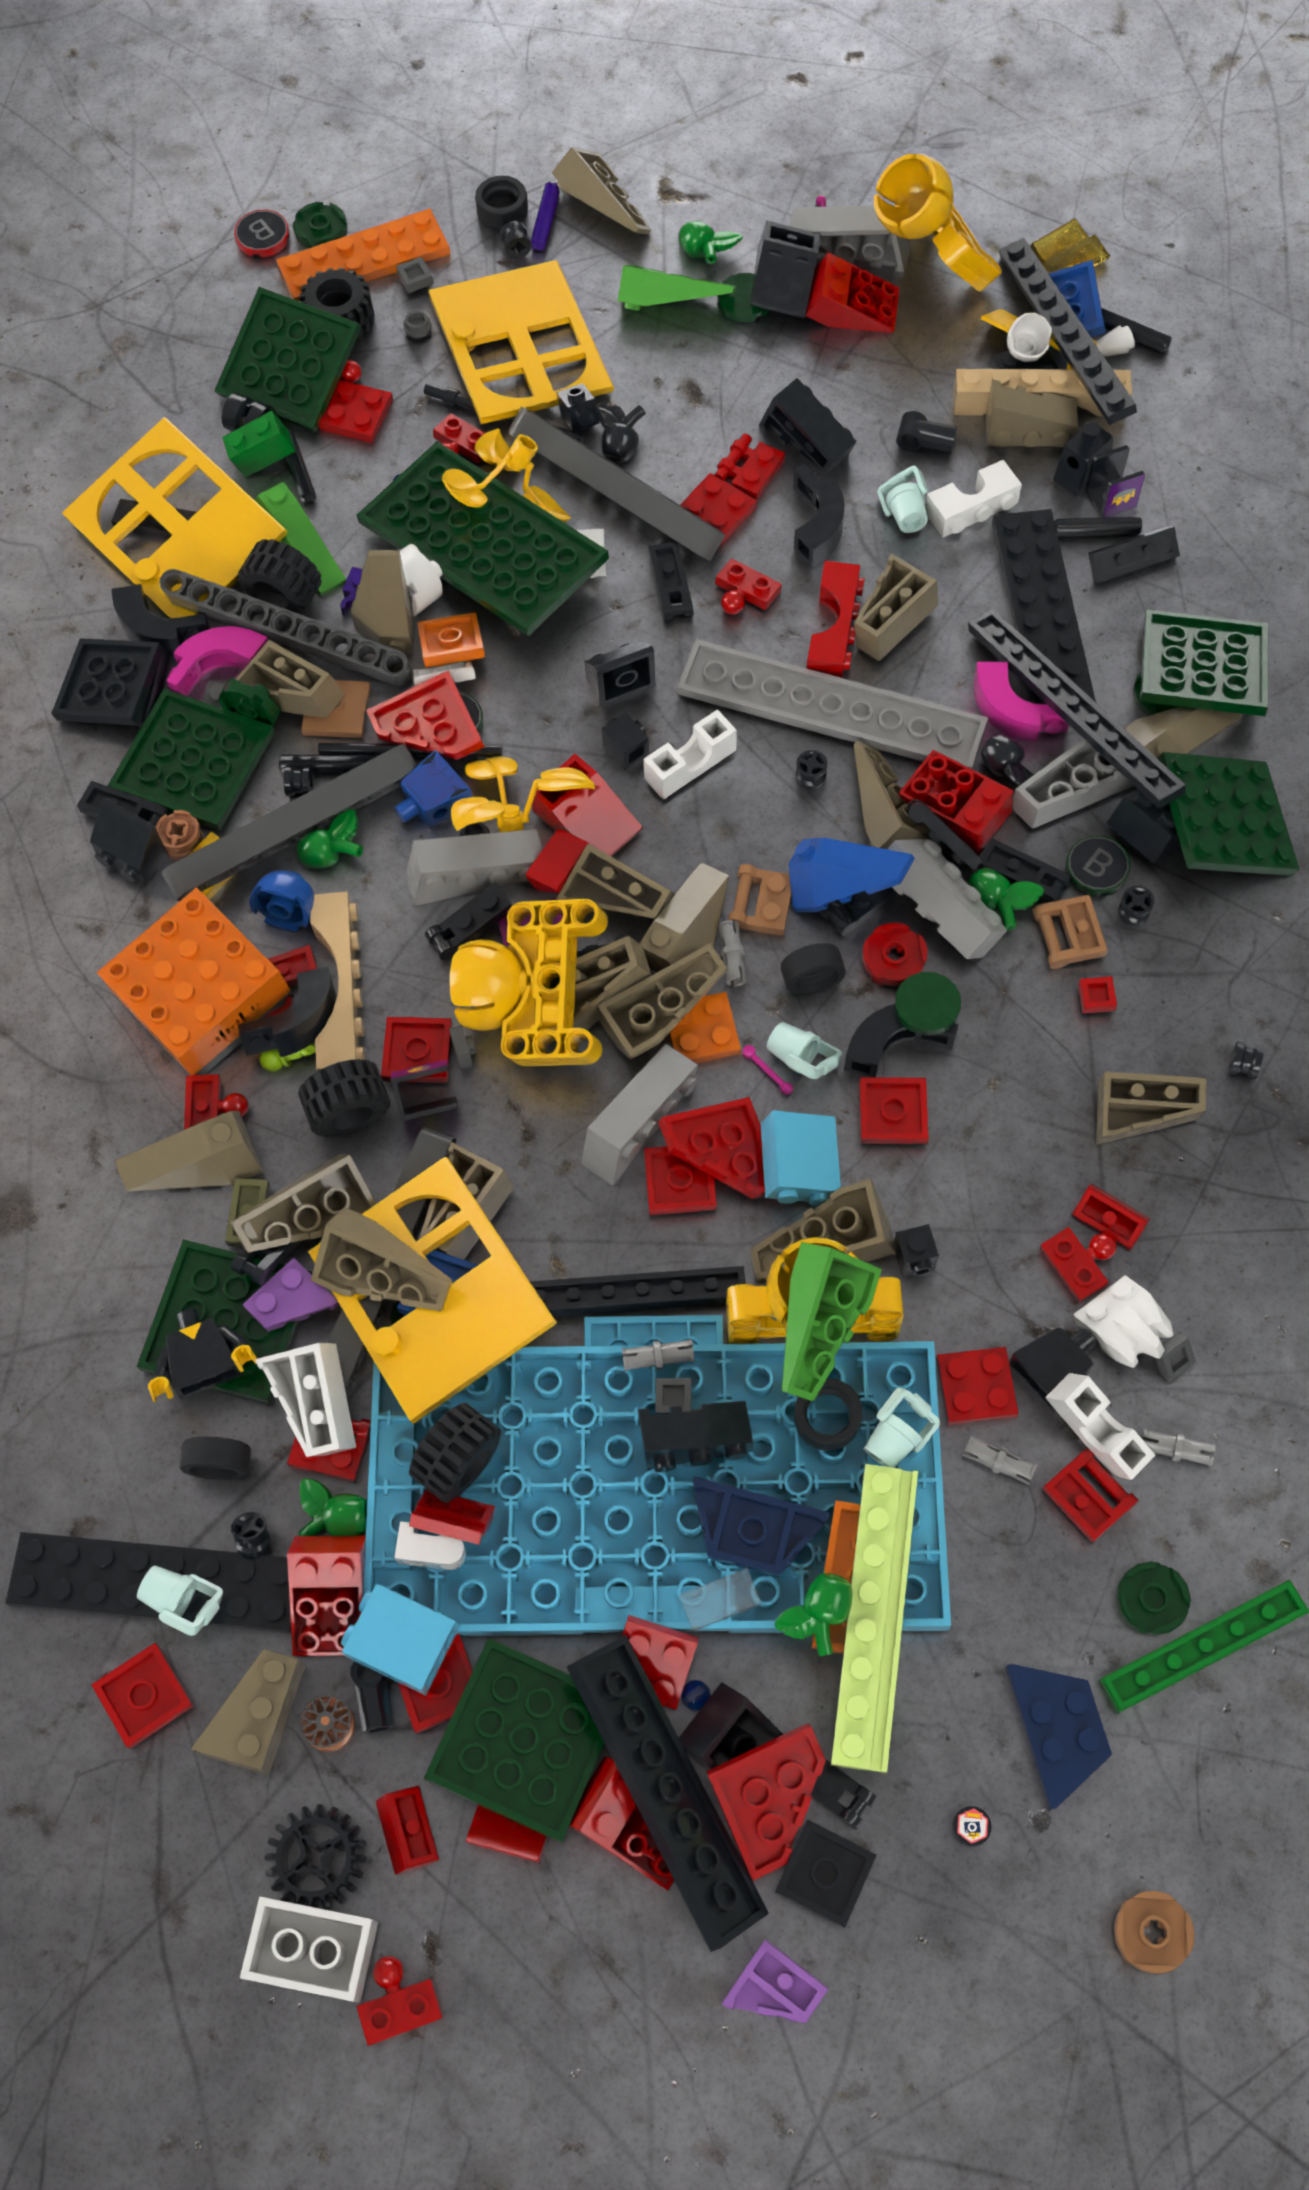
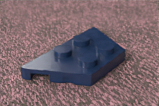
(753, 1527)
(1060, 1729)

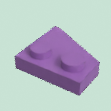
(289, 1298)
(776, 1986)

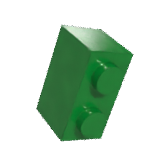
(258, 444)

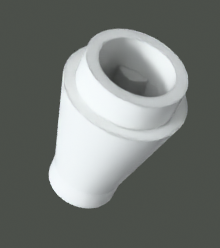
(1116, 342)

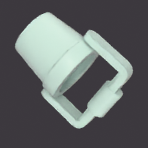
(905, 499)
(799, 1050)
(895, 1438)
(171, 1595)

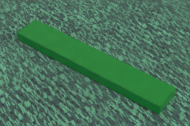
(1203, 1646)

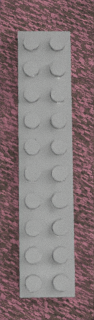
(829, 704)

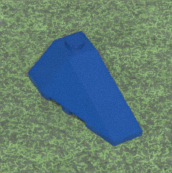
(837, 869)

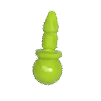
(273, 1062)

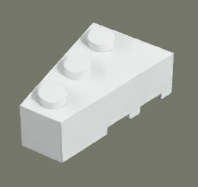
(313, 1397)

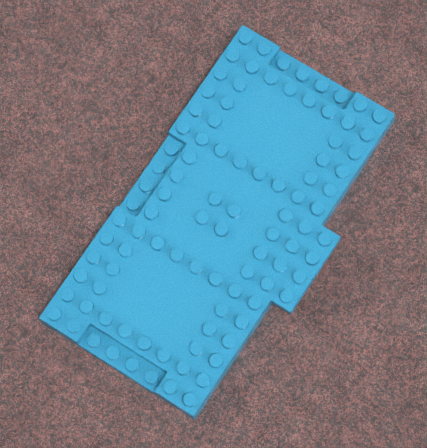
(597, 1535)

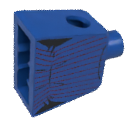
(431, 791)

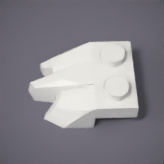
(1126, 1322)

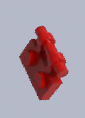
(758, 469)

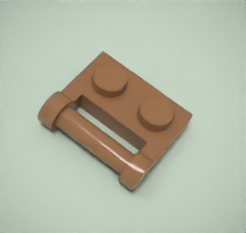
(771, 904)
(1080, 929)

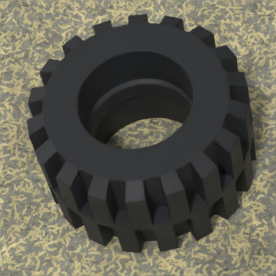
(341, 295)
(280, 576)
(344, 1098)
(454, 1452)

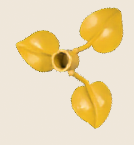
(495, 451)
(508, 816)

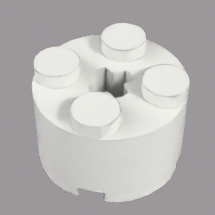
(421, 578)

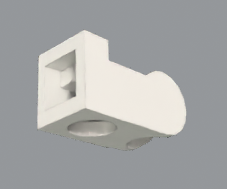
(428, 1550)

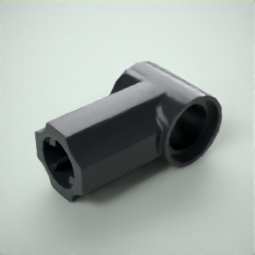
(918, 432)
(372, 1701)

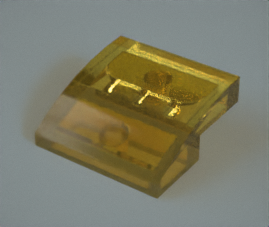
(1069, 247)

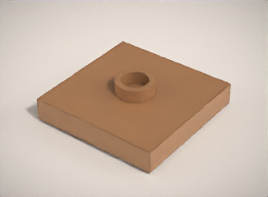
(347, 717)

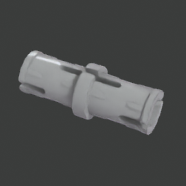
(732, 953)
(658, 1355)
(1180, 1447)
(999, 1460)

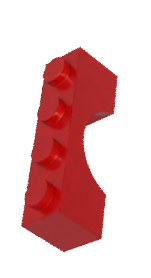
(838, 592)

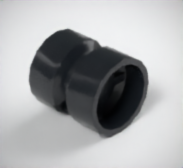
(241, 410)

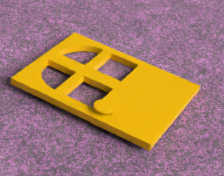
(511, 308)
(206, 546)
(486, 1312)

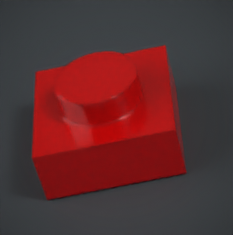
(1097, 994)

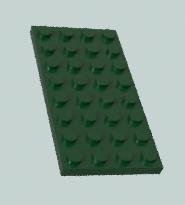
(498, 554)

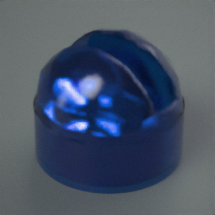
(698, 1702)

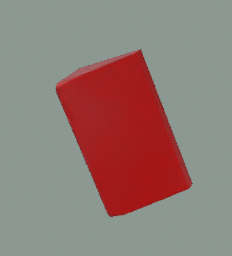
(556, 862)
(1111, 1216)
(406, 1829)
(505, 1836)

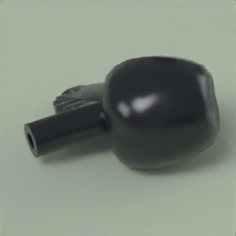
(619, 437)
(1004, 758)

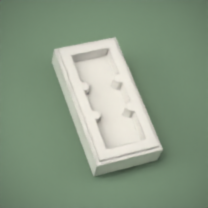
(459, 671)

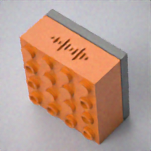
(195, 982)

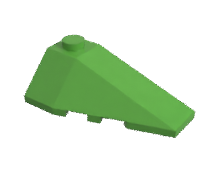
(651, 287)
(301, 534)
(823, 1305)

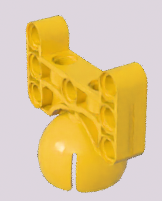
(925, 208)
(514, 981)
(751, 1305)

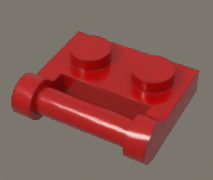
(340, 1465)
(1082, 1502)

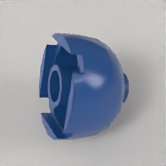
(283, 899)

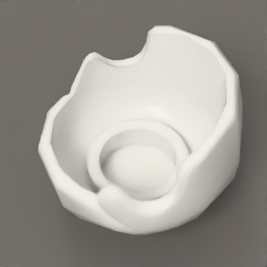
(1029, 337)

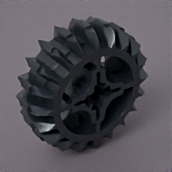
(332, 1848)

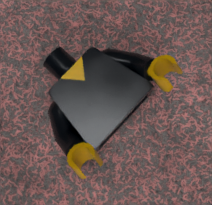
(198, 1357)

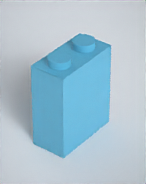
(800, 1157)
(399, 1638)

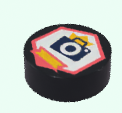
(971, 1826)

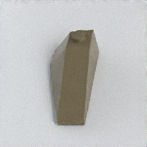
(594, 182)
(688, 919)
(304, 1206)

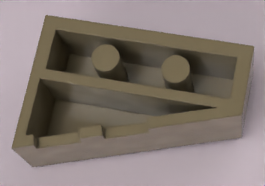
(1029, 418)
(895, 607)
(292, 682)
(614, 886)
(604, 975)
(1146, 1103)
(487, 1185)
(254, 1715)

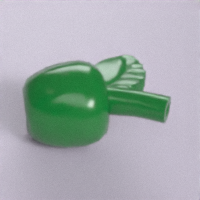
(701, 241)
(322, 847)
(999, 894)
(339, 1515)
(825, 1603)

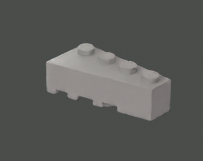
(853, 235)
(1067, 785)
(469, 863)
(948, 899)
(634, 1114)

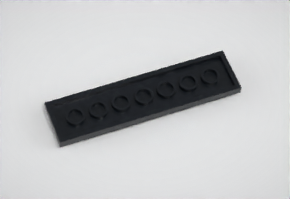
(1041, 592)
(106, 1576)
(668, 1793)

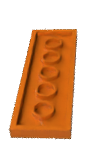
(368, 252)

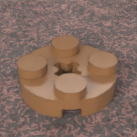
(1136, 1947)

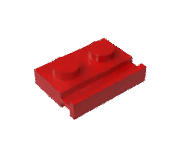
(456, 1519)

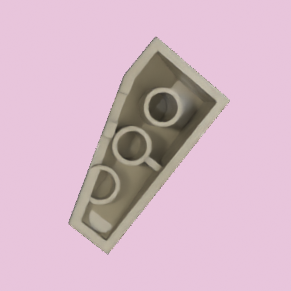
(383, 603)
(1180, 729)
(882, 808)
(654, 1006)
(196, 1157)
(849, 1216)
(372, 1262)

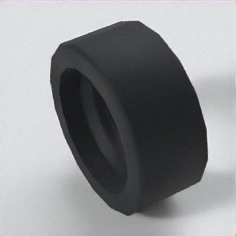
(501, 187)
(813, 969)
(837, 1440)
(215, 1458)

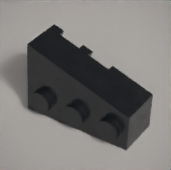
(808, 426)
(695, 1435)

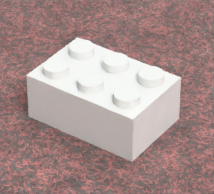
(309, 1949)

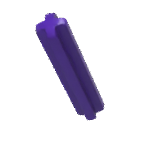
(545, 216)

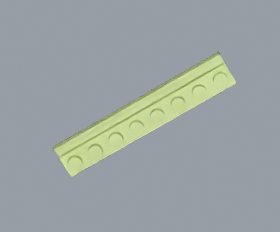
(875, 1620)

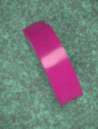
(211, 650)
(1007, 710)

